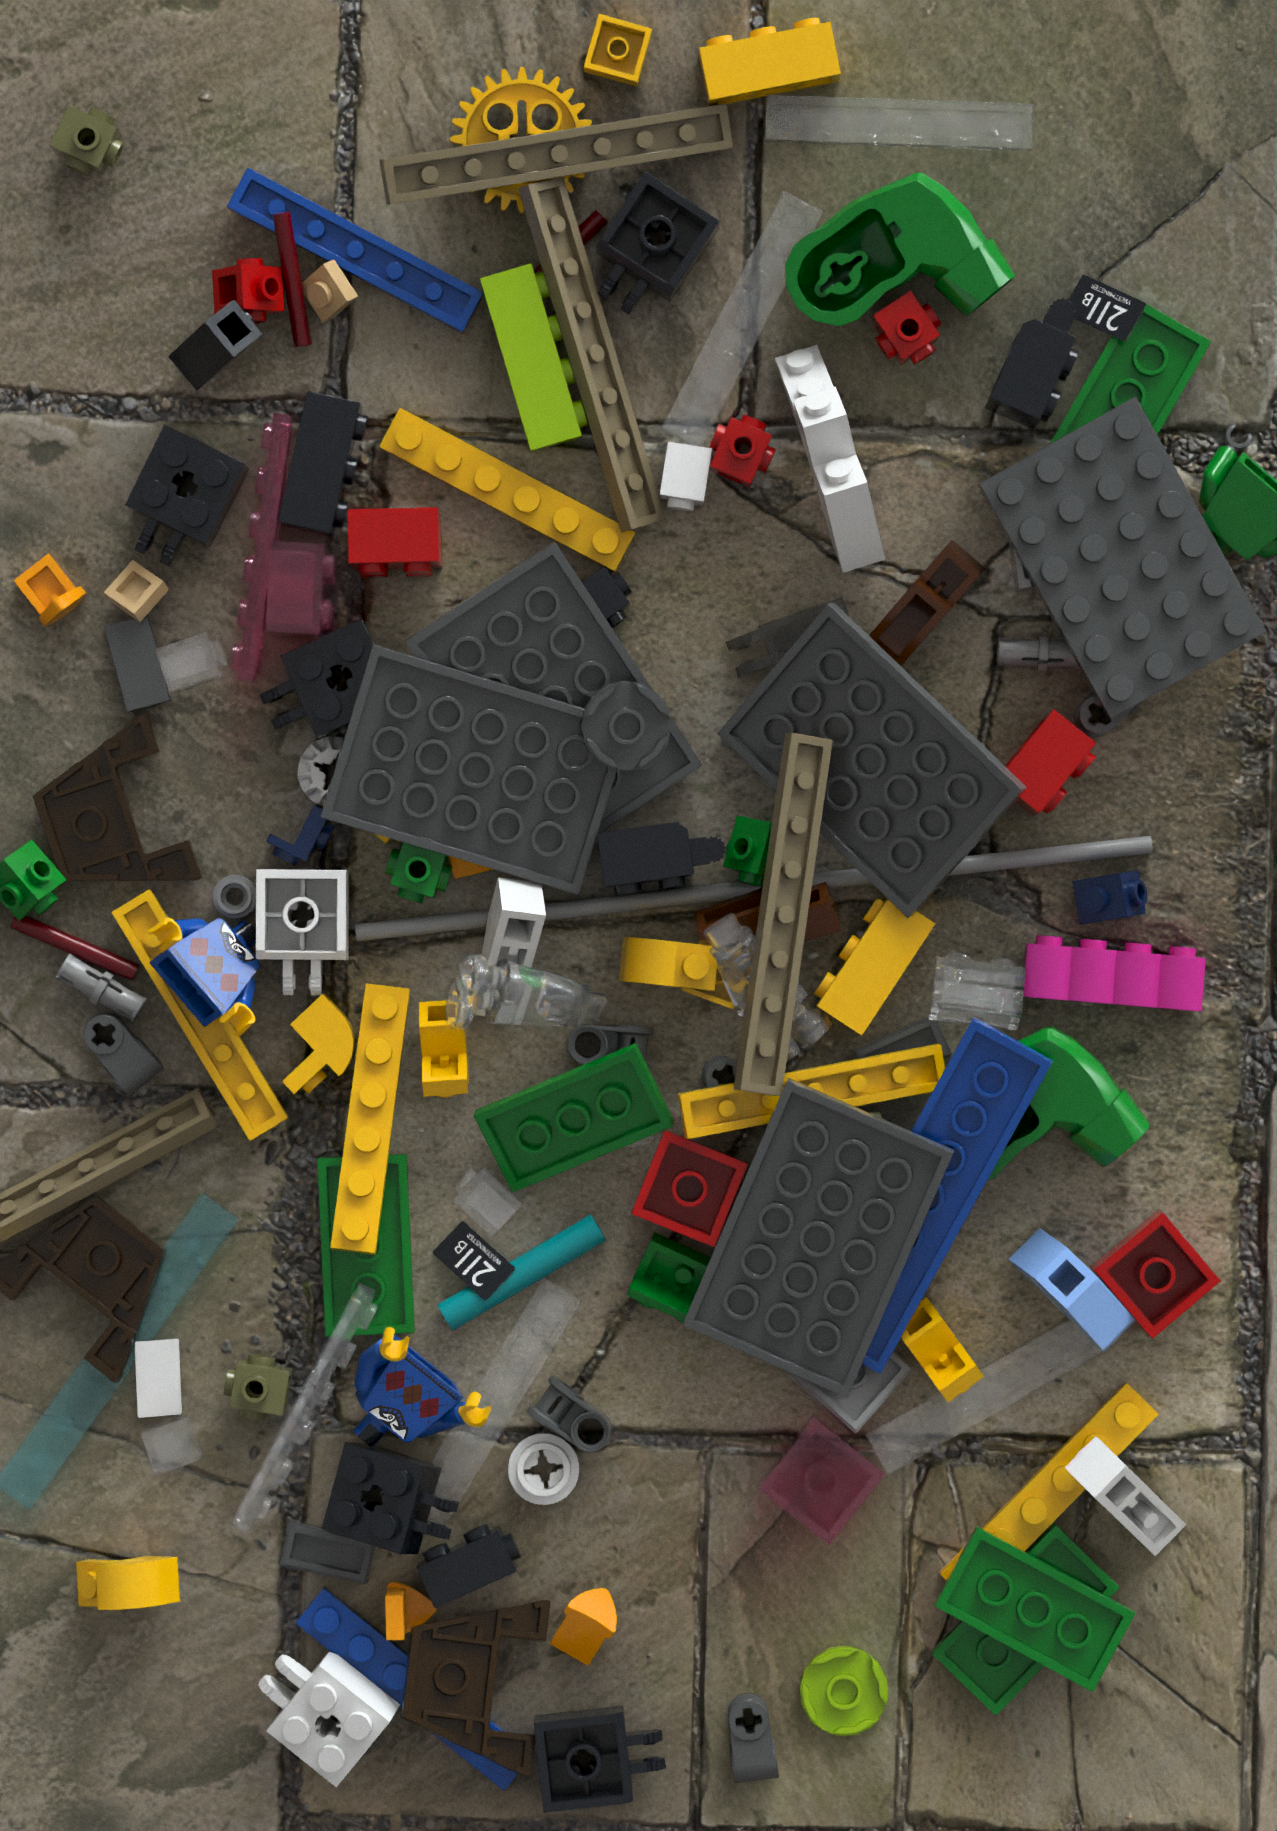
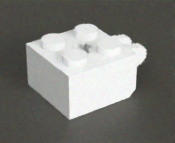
(322, 938)
(305, 1718)

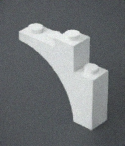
(831, 458)

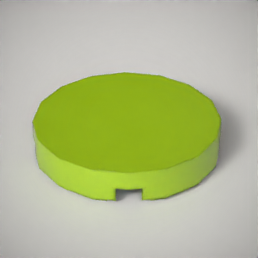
(843, 1690)

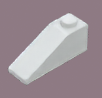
(514, 923)
(1125, 1496)

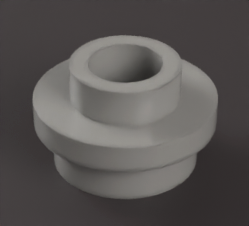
(221, 891)

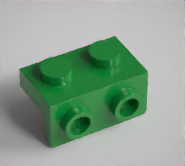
(668, 1276)

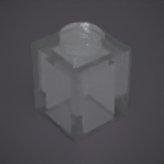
(191, 662)
(486, 1200)
(171, 1445)

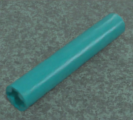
(528, 1270)

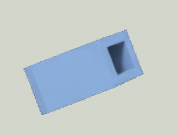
(1072, 1288)

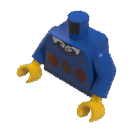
(209, 968)
(408, 1394)

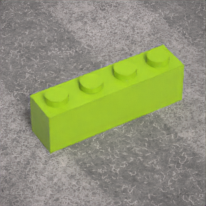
(531, 357)

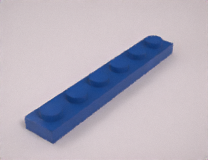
(358, 251)
(379, 1660)

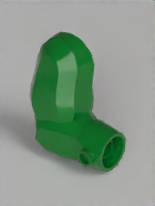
(887, 242)
(1078, 1099)

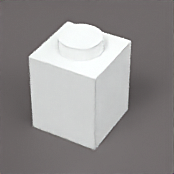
(685, 476)

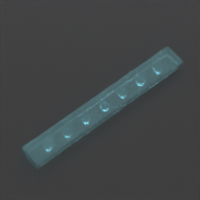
(88, 1388)

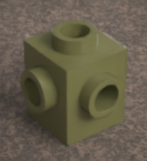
(79, 127)
(275, 1385)

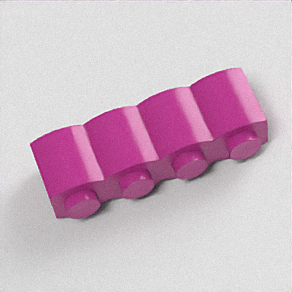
(1114, 976)

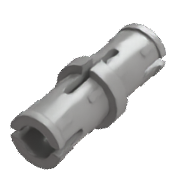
(1035, 653)
(101, 988)

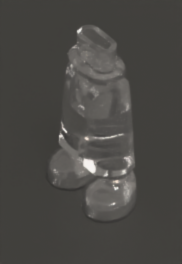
(733, 955)
(519, 996)

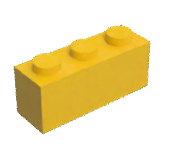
(769, 62)
(872, 965)

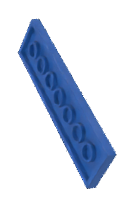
(975, 1115)

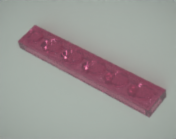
(265, 528)

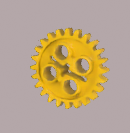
(508, 94)

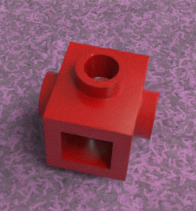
(257, 288)
(906, 313)
(736, 466)

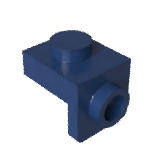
(314, 834)
(1110, 897)

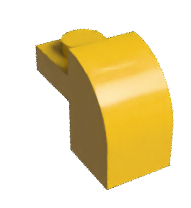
(667, 963)
(331, 1039)
(443, 1052)
(940, 1352)
(128, 1582)

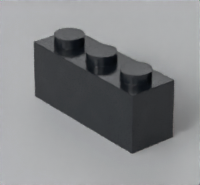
(322, 464)

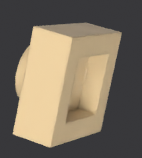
(328, 291)
(136, 591)

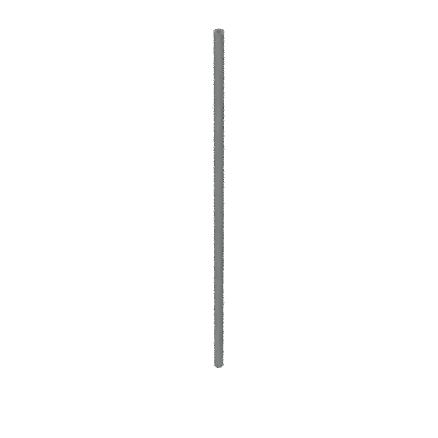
(730, 890)

